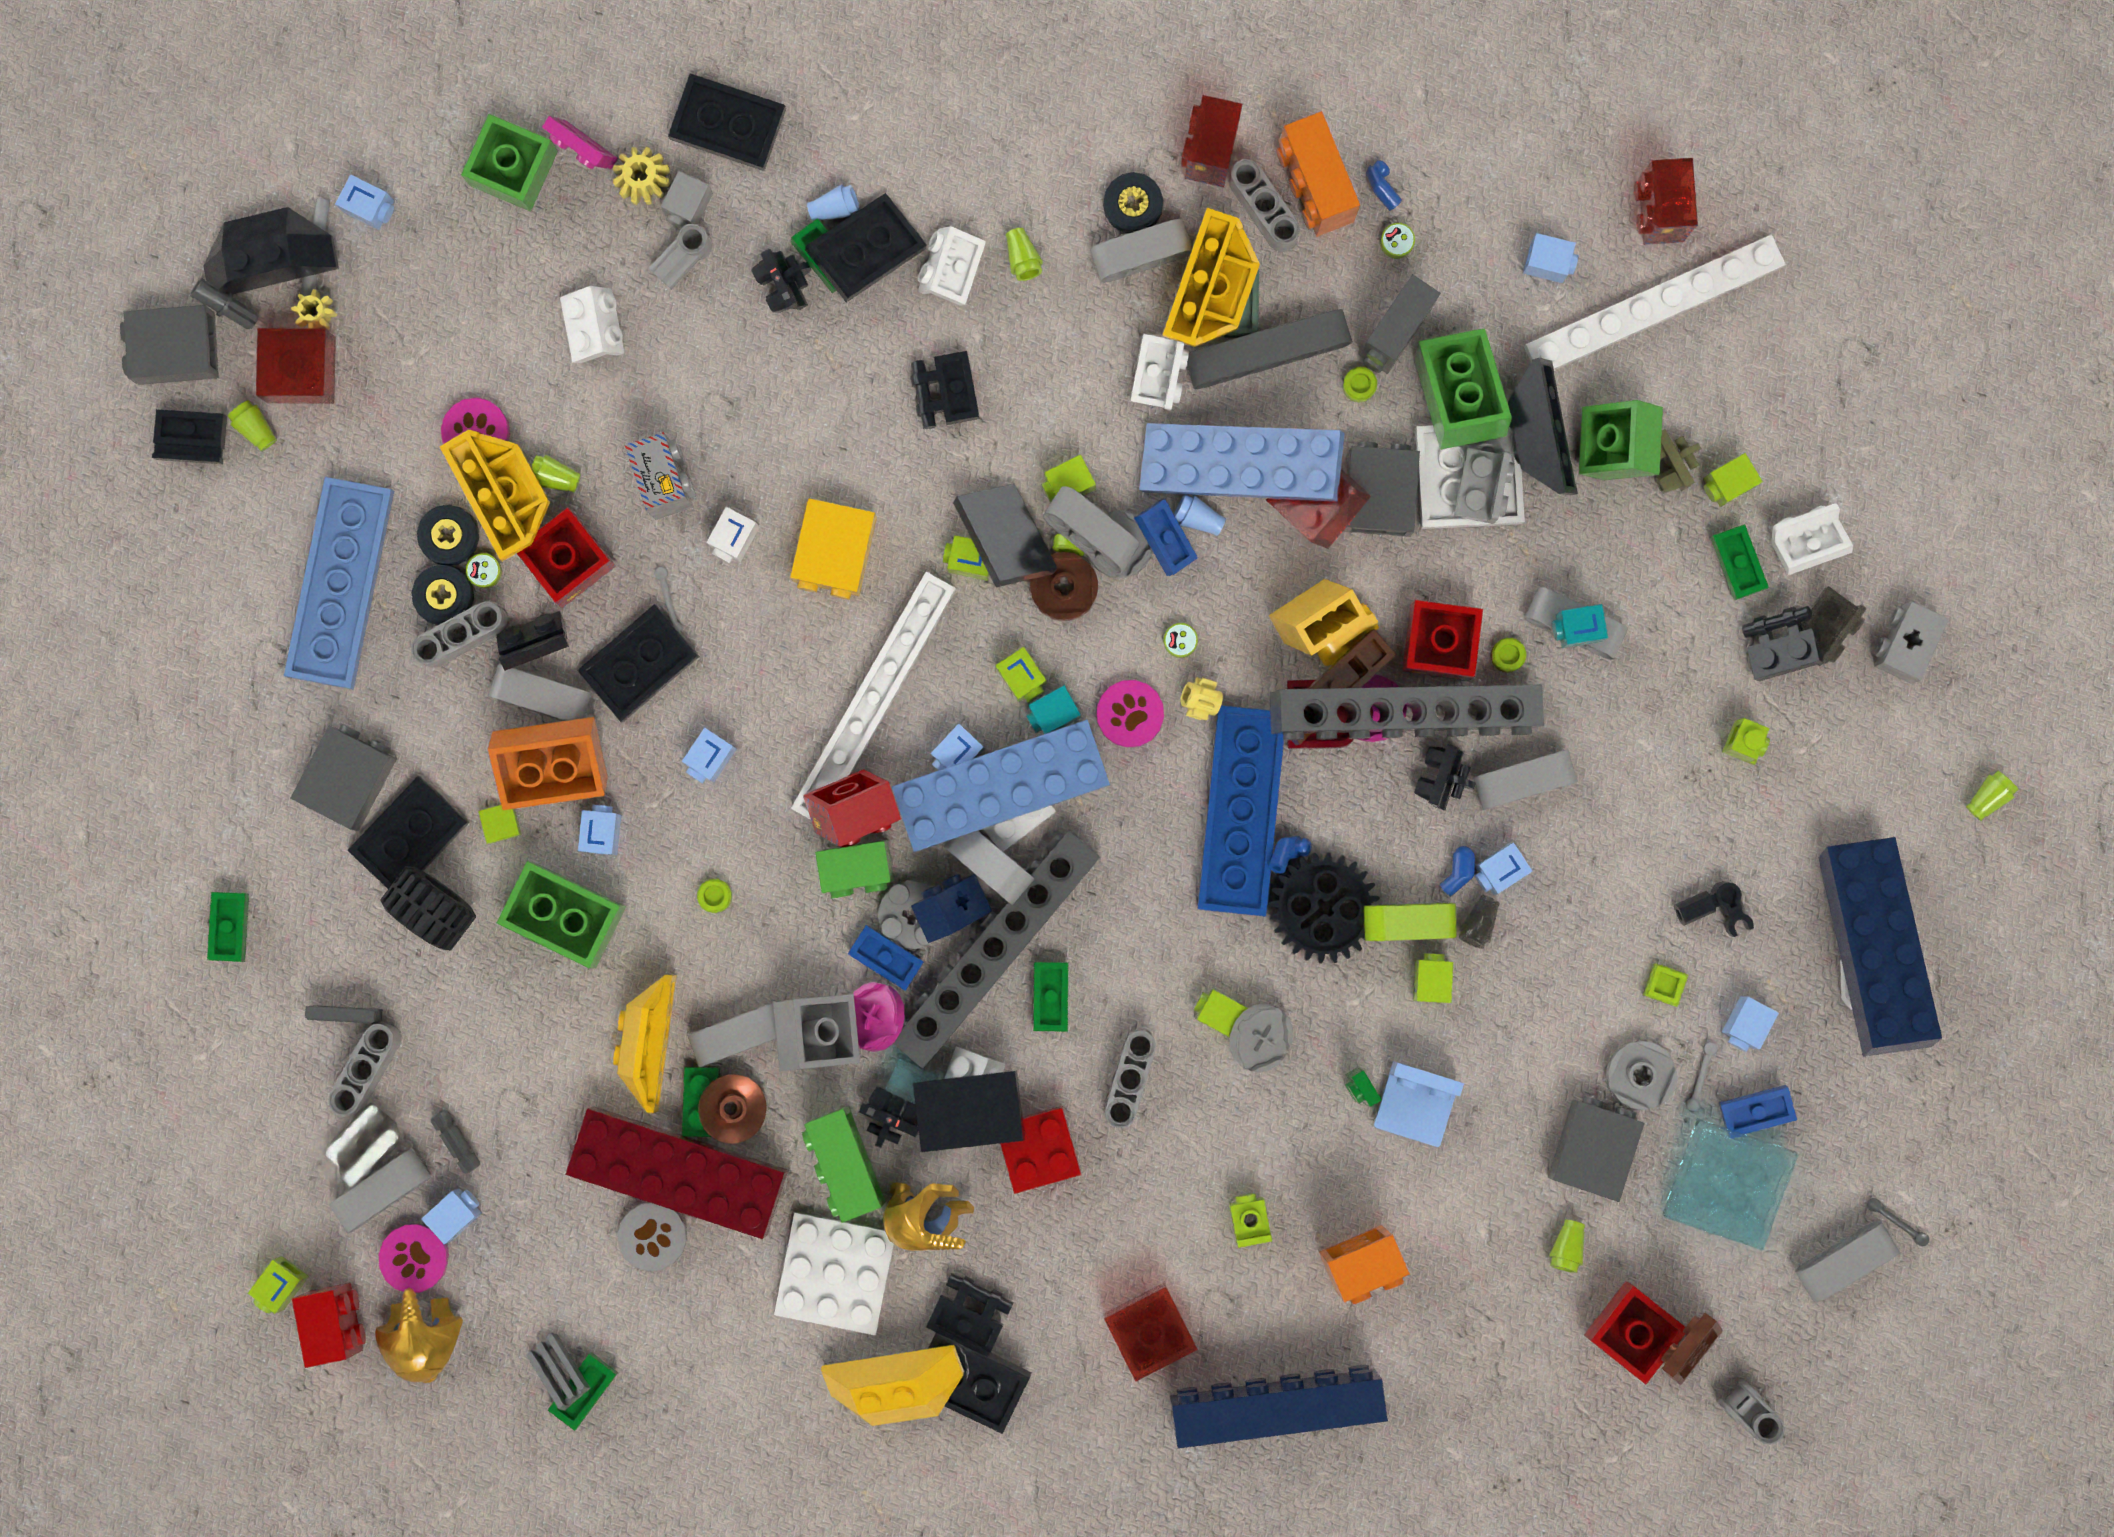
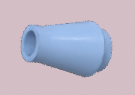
(837, 203)
(1197, 515)

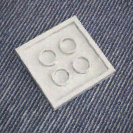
(1441, 476)
(834, 1273)

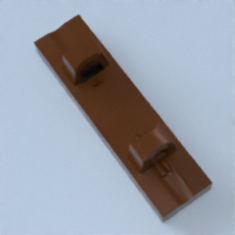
(1353, 668)

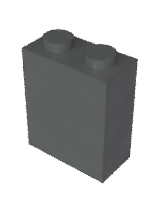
(1399, 325)
(169, 344)
(1392, 483)
(344, 777)
(1596, 1148)

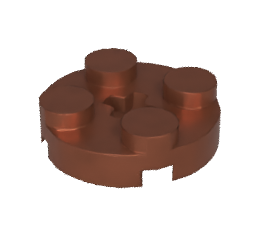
(1078, 601)

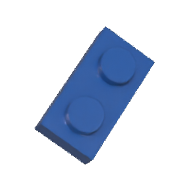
(1166, 537)
(885, 957)
(1758, 1110)

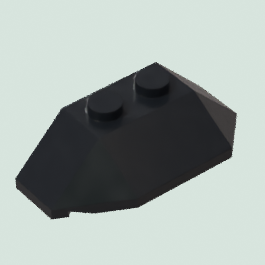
(268, 251)
(1540, 429)

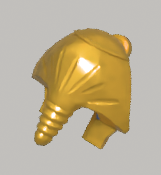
(906, 1214)
(411, 1346)

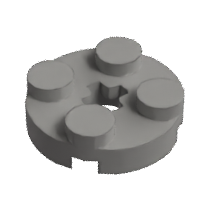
(891, 915)
(1659, 1067)

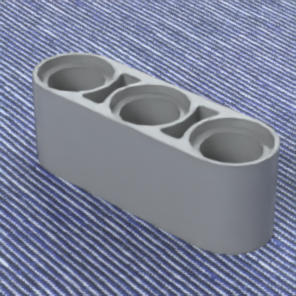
(1263, 189)
(1141, 250)
(1091, 530)
(1548, 603)
(443, 634)
(539, 694)
(1525, 779)
(990, 865)
(733, 1035)
(350, 1078)
(1130, 1096)
(380, 1191)
(1847, 1261)

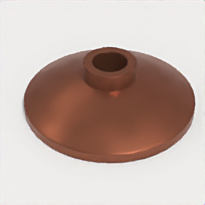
(748, 1111)

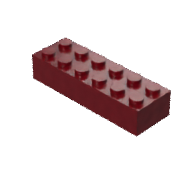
(676, 1172)

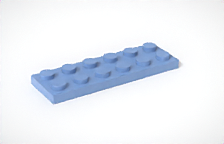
(1242, 461)
(339, 583)
(1000, 786)

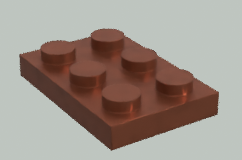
(1699, 1338)

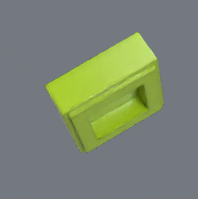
(499, 824)
(1665, 985)

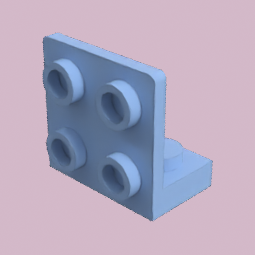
(1416, 1104)

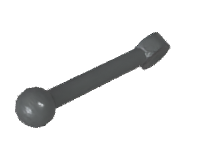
(1920, 1238)

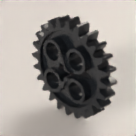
(1304, 884)

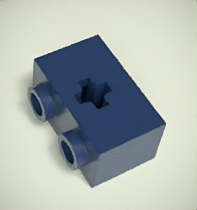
(950, 908)

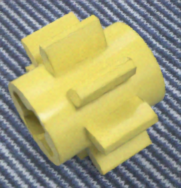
(307, 303)
(1201, 698)

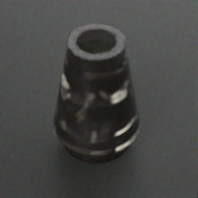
(1480, 922)

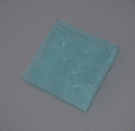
(1730, 1184)

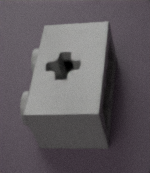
(1925, 631)

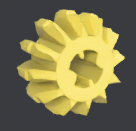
(647, 164)

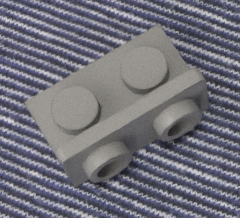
(1483, 486)

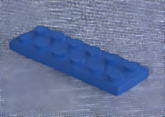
(1241, 813)

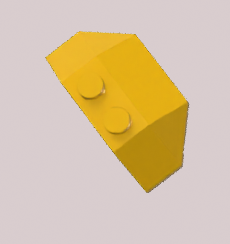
(1214, 282)
(498, 489)
(645, 1042)
(896, 1385)

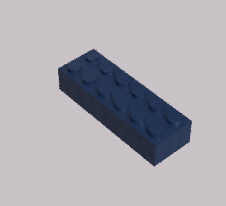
(1879, 947)
(1278, 1407)

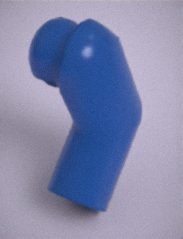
(1381, 188)
(1287, 849)
(1462, 870)

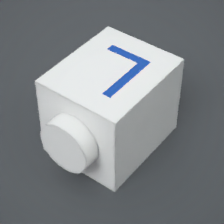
(732, 536)

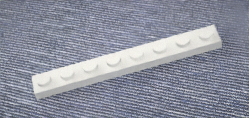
(1658, 303)
(879, 686)

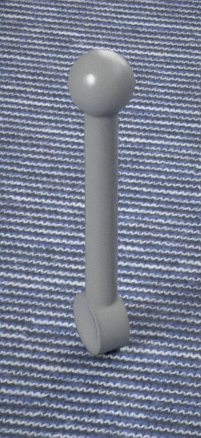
(661, 574)
(1709, 1049)

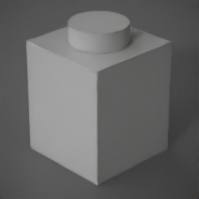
(686, 200)

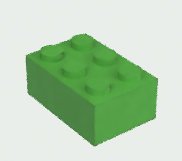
(1462, 388)
(561, 915)
(843, 1164)

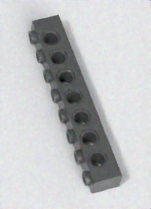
(1523, 702)
(924, 1048)

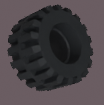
(428, 908)

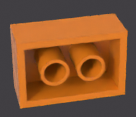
(1317, 174)
(548, 763)
(1364, 1264)

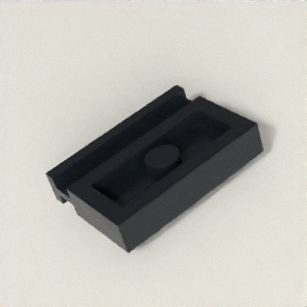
(189, 436)
(532, 640)

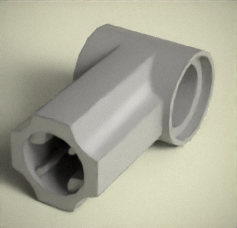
(678, 259)

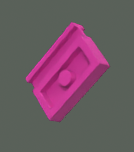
(589, 151)

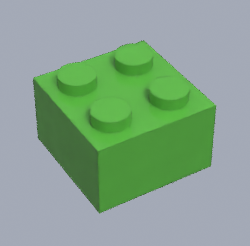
(509, 162)
(1620, 440)
(854, 867)

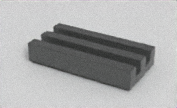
(343, 1014)
(548, 1380)

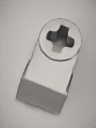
(1748, 1409)

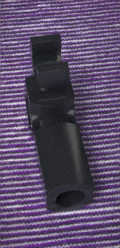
(1723, 895)

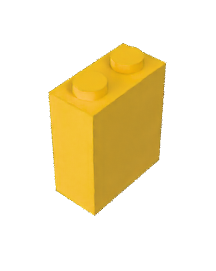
(833, 548)
(1318, 616)

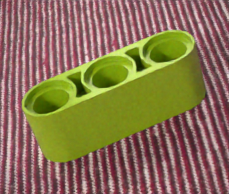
(1410, 921)

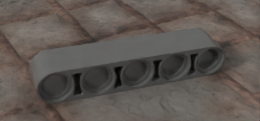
(1268, 349)

